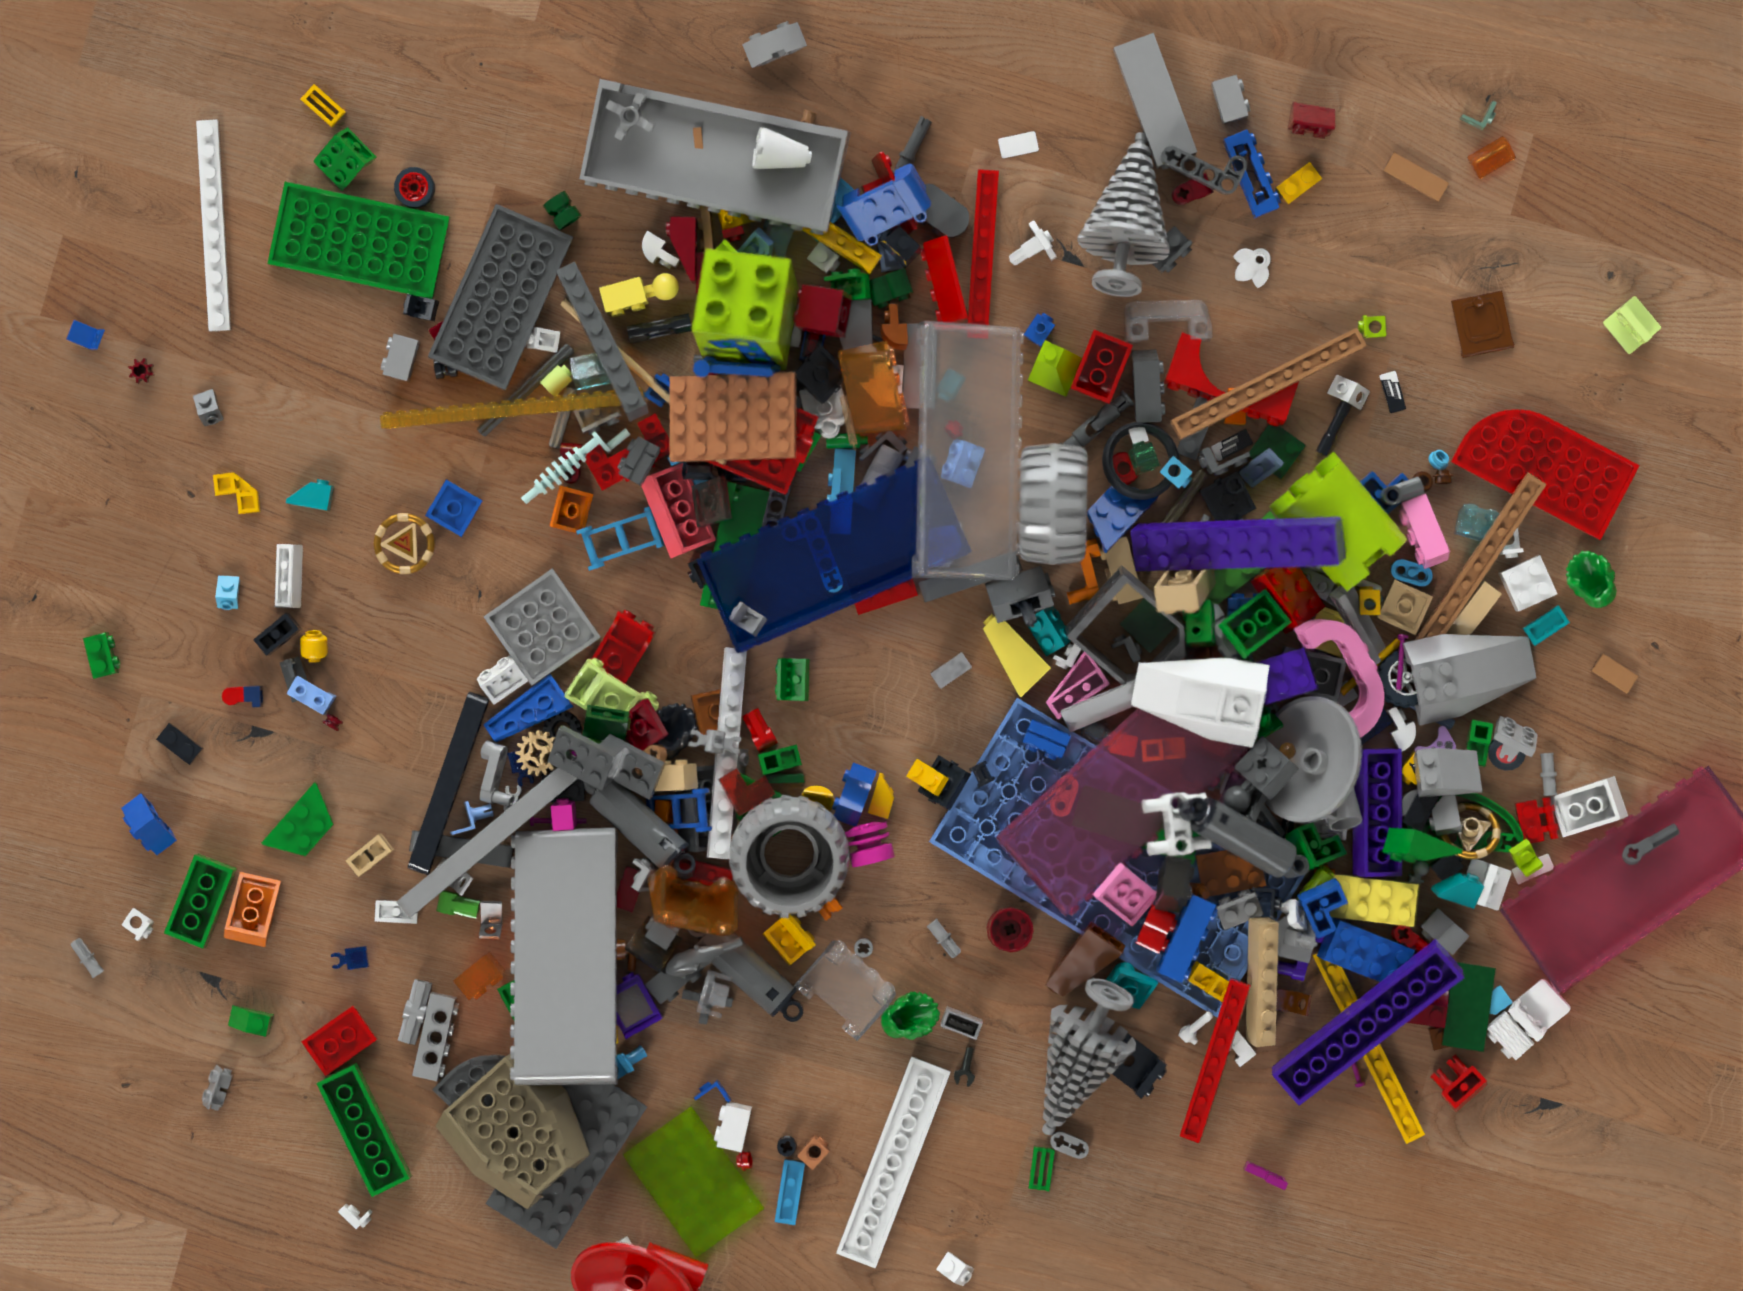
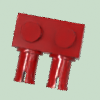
(1464, 1088)

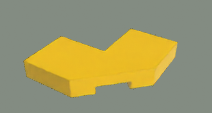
(233, 484)

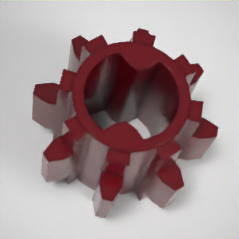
(137, 364)

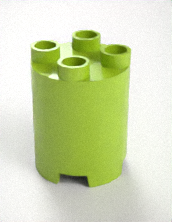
(1365, 525)

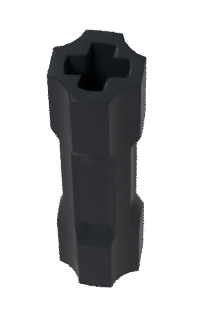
(664, 327)

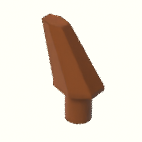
(1199, 890)

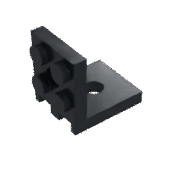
(1144, 1070)

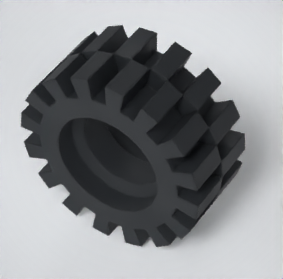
(565, 717)

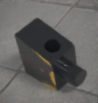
(900, 245)

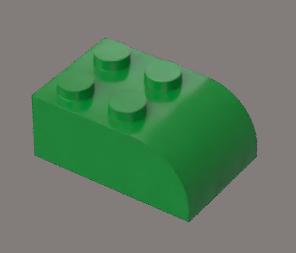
(1254, 623)

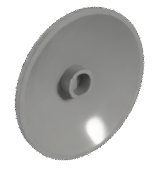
(1327, 763)

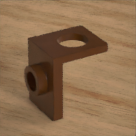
(1291, 1001)

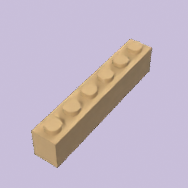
(1263, 981)

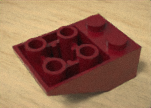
(1311, 119)

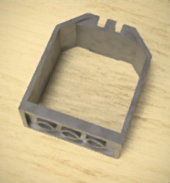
(1172, 652)

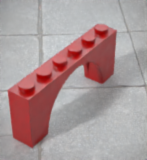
(1187, 374)

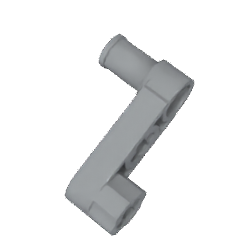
(496, 756)

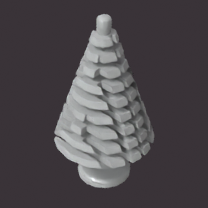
(1127, 223)
(1083, 1051)

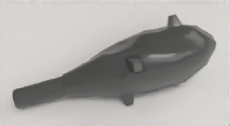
(698, 957)

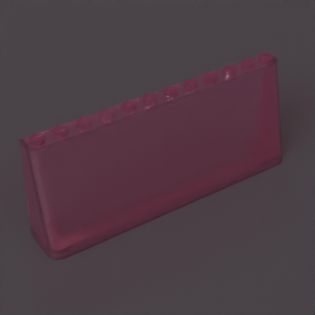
(1096, 811)
(1605, 906)

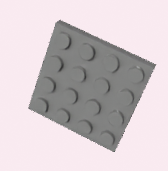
(542, 626)

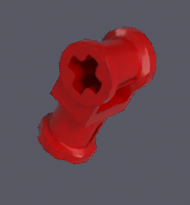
(1410, 940)

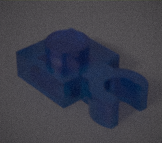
(516, 767)
(354, 958)

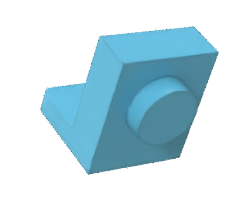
(227, 592)

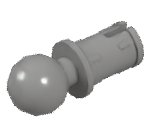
(1420, 869)

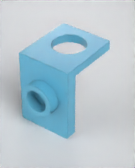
(1184, 476)

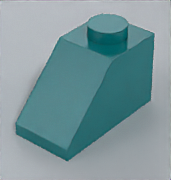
(313, 495)
(1460, 889)

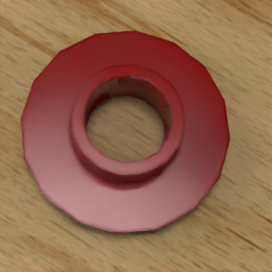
(1124, 457)

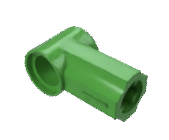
(453, 904)

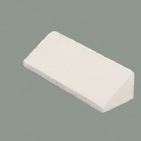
(288, 576)

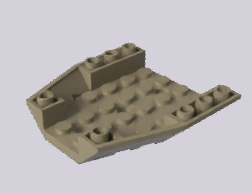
(545, 1129)

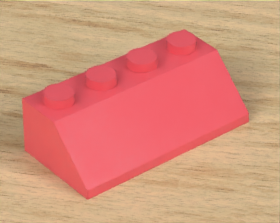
(674, 511)

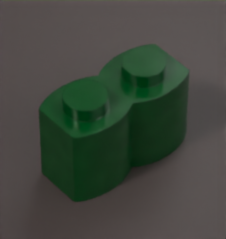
(890, 287)

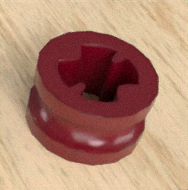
(332, 722)

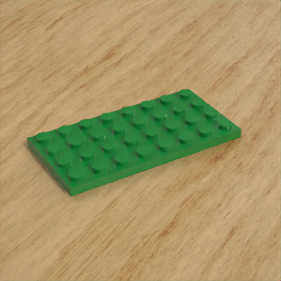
(358, 240)

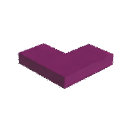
(1268, 1176)

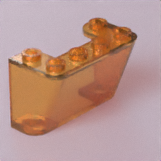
(873, 388)
(694, 905)

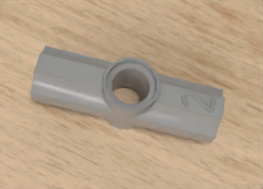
(415, 1011)

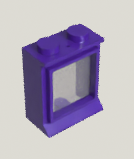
(635, 1006)

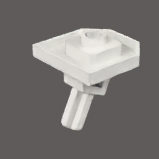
(1040, 241)

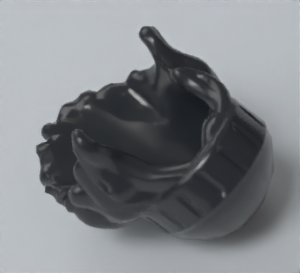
(678, 722)

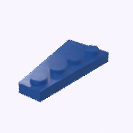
(531, 708)

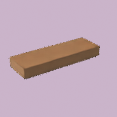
(1416, 177)

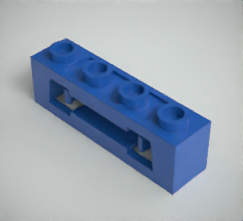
(1256, 159)

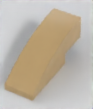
(1475, 610)

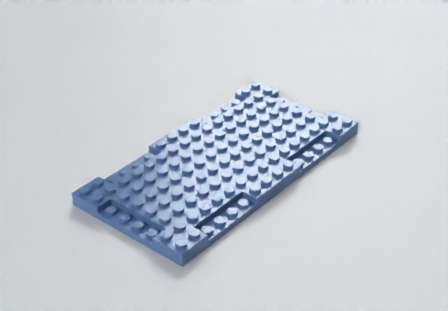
(1020, 779)

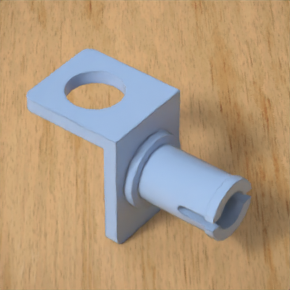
(473, 815)

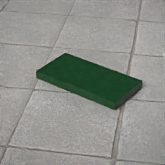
(1469, 1008)

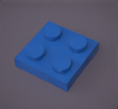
(454, 508)

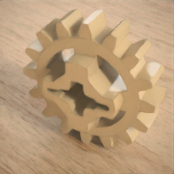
(535, 745)

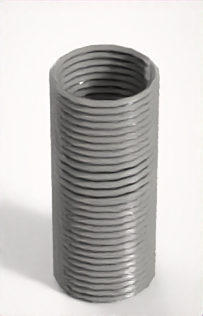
(884, 460)

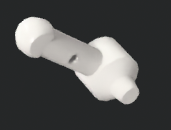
(1188, 1032)

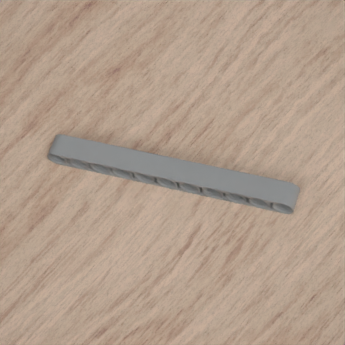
(485, 841)

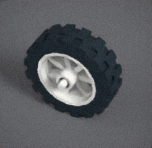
(1390, 692)

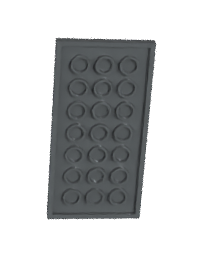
(500, 297)
(606, 1121)

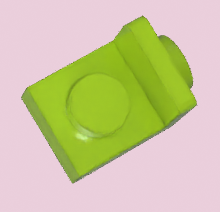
(1525, 858)

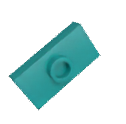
(1546, 625)

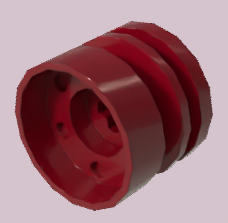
(1020, 923)

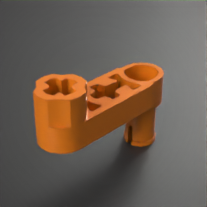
(1091, 586)

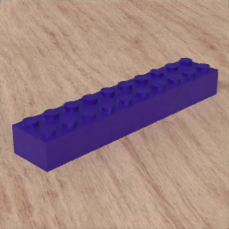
(1238, 544)
(1367, 1022)

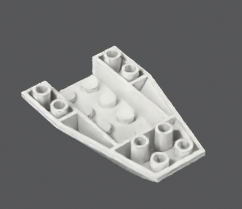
(1206, 696)

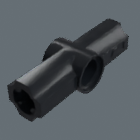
(702, 471)

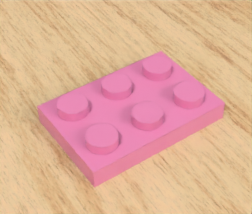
(1125, 894)

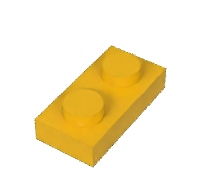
(1298, 183)
(927, 777)

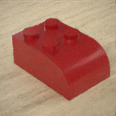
(1101, 366)

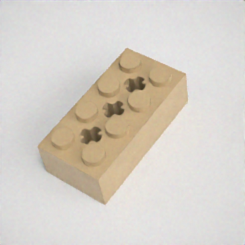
(1183, 590)

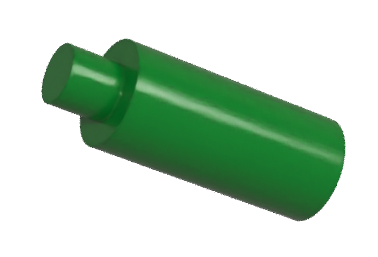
(841, 441)

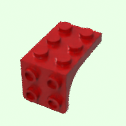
(624, 645)

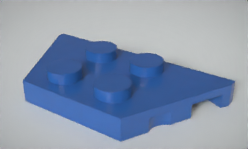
(1115, 515)

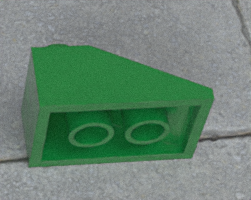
(1416, 845)

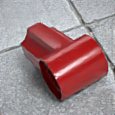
(761, 734)

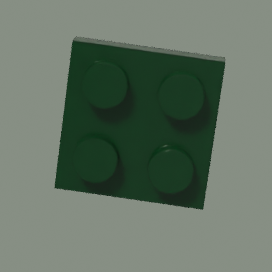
(1281, 443)

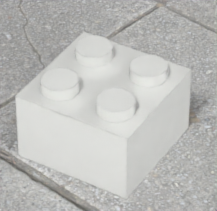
(1527, 583)
(734, 1126)

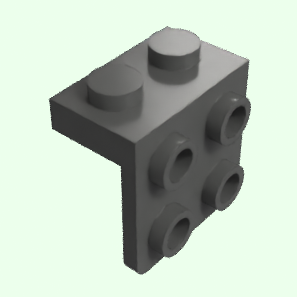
(1207, 460)

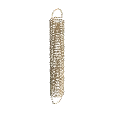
(846, 416)

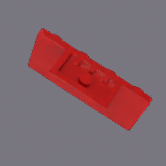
(883, 168)

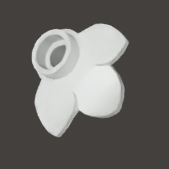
(1250, 268)

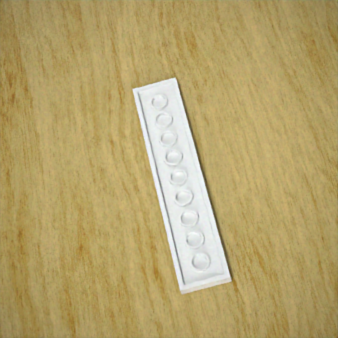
(893, 1162)

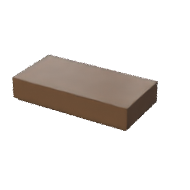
(1614, 673)

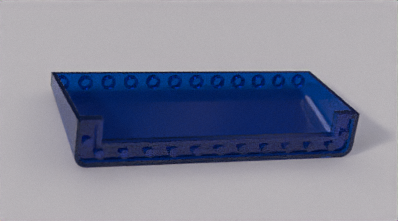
(791, 567)

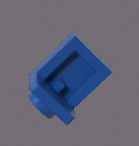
(650, 394)

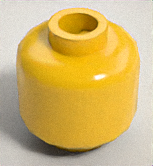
(313, 646)

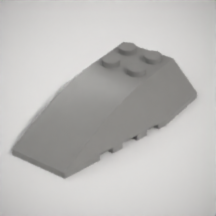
(1465, 672)

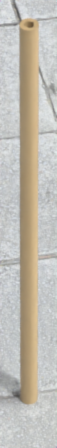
(629, 362)

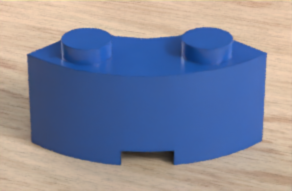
(854, 795)

